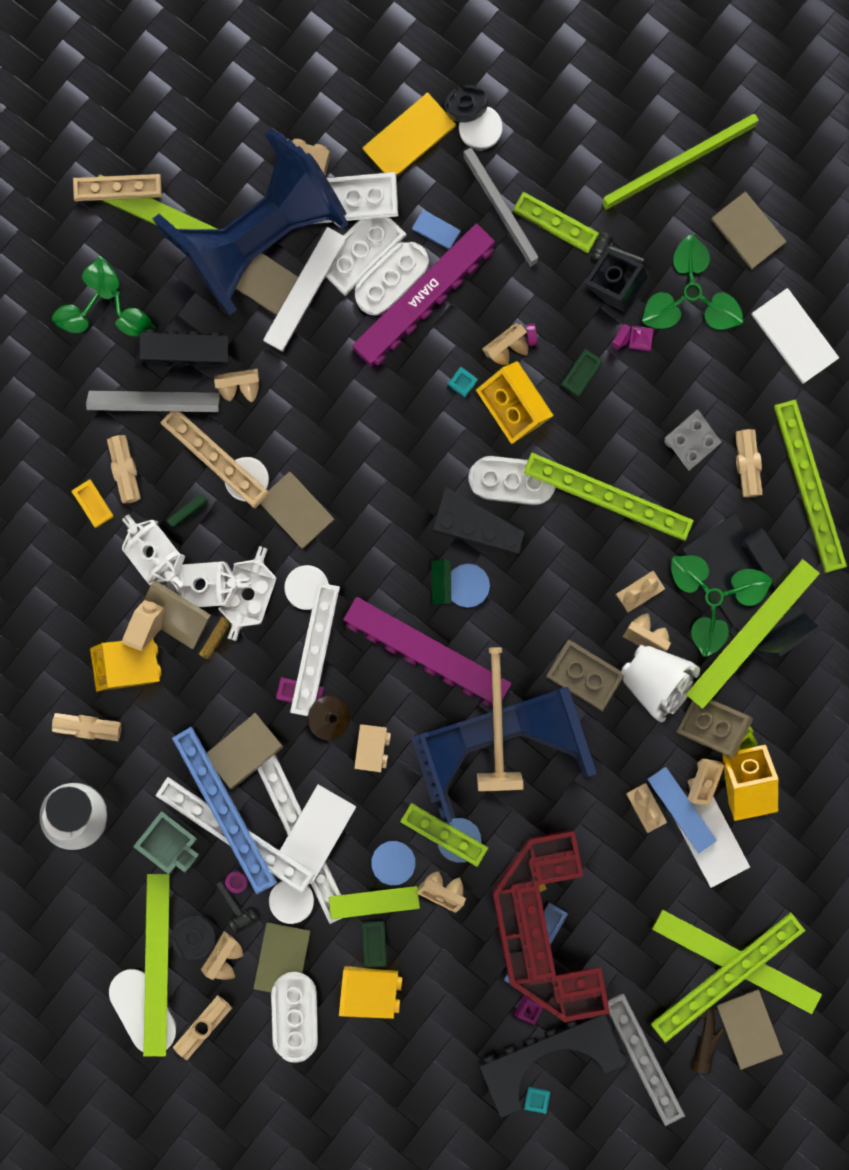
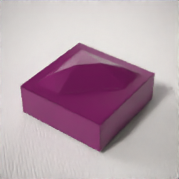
(622, 337)
(641, 338)
(528, 1010)

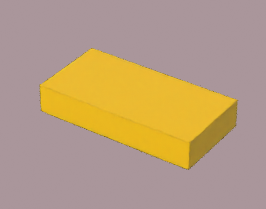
(92, 503)

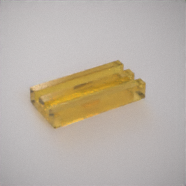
(215, 638)

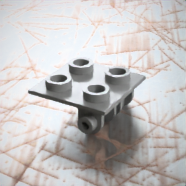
(692, 440)

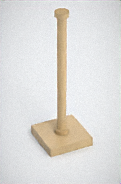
(499, 779)

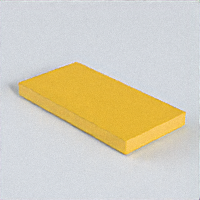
(409, 136)

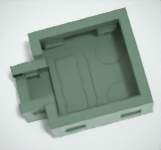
(167, 845)

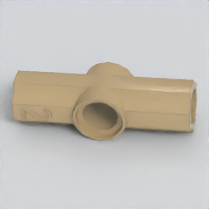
(748, 463)
(123, 469)
(86, 727)
(192, 1037)

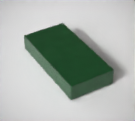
(581, 373)
(187, 511)
(441, 581)
(374, 944)

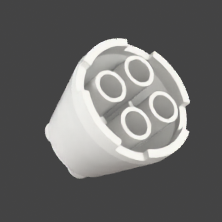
(659, 680)
(86, 835)

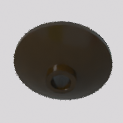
(319, 717)

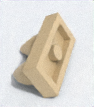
(512, 337)
(247, 380)
(640, 591)
(640, 634)
(705, 783)
(646, 807)
(448, 897)
(216, 965)

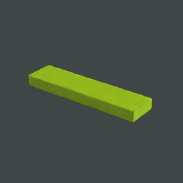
(555, 222)
(444, 834)
(373, 902)

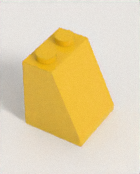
(123, 666)
(751, 783)
(369, 993)

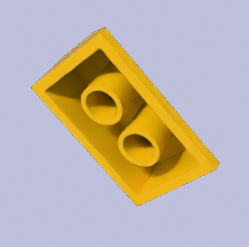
(514, 402)

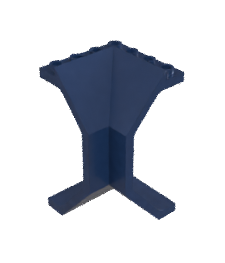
(295, 198)
(545, 719)

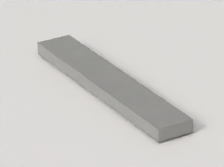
(500, 206)
(153, 401)
(644, 1060)

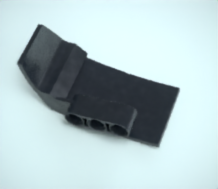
(731, 549)

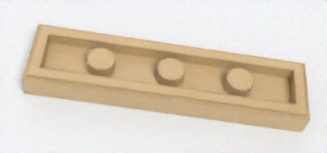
(117, 187)

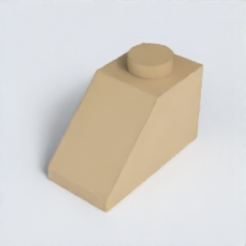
(144, 625)

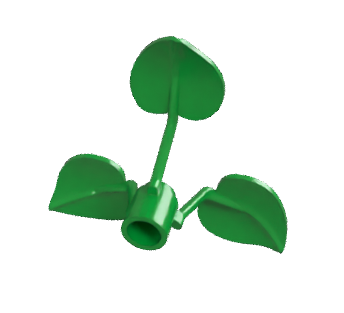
(103, 279)
(663, 312)
(749, 588)

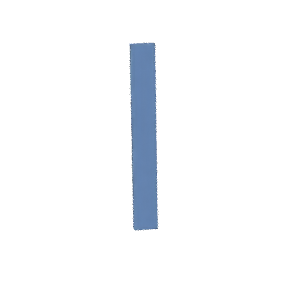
(224, 810)

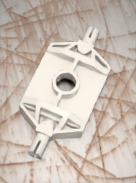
(165, 561)
(219, 586)
(250, 612)

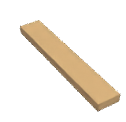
(215, 458)

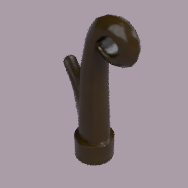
(707, 1043)

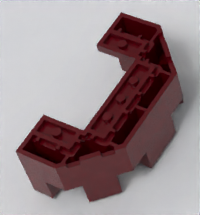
(525, 931)

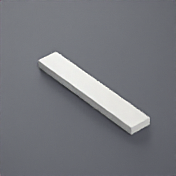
(304, 289)
(315, 648)

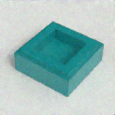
(462, 382)
(537, 1100)

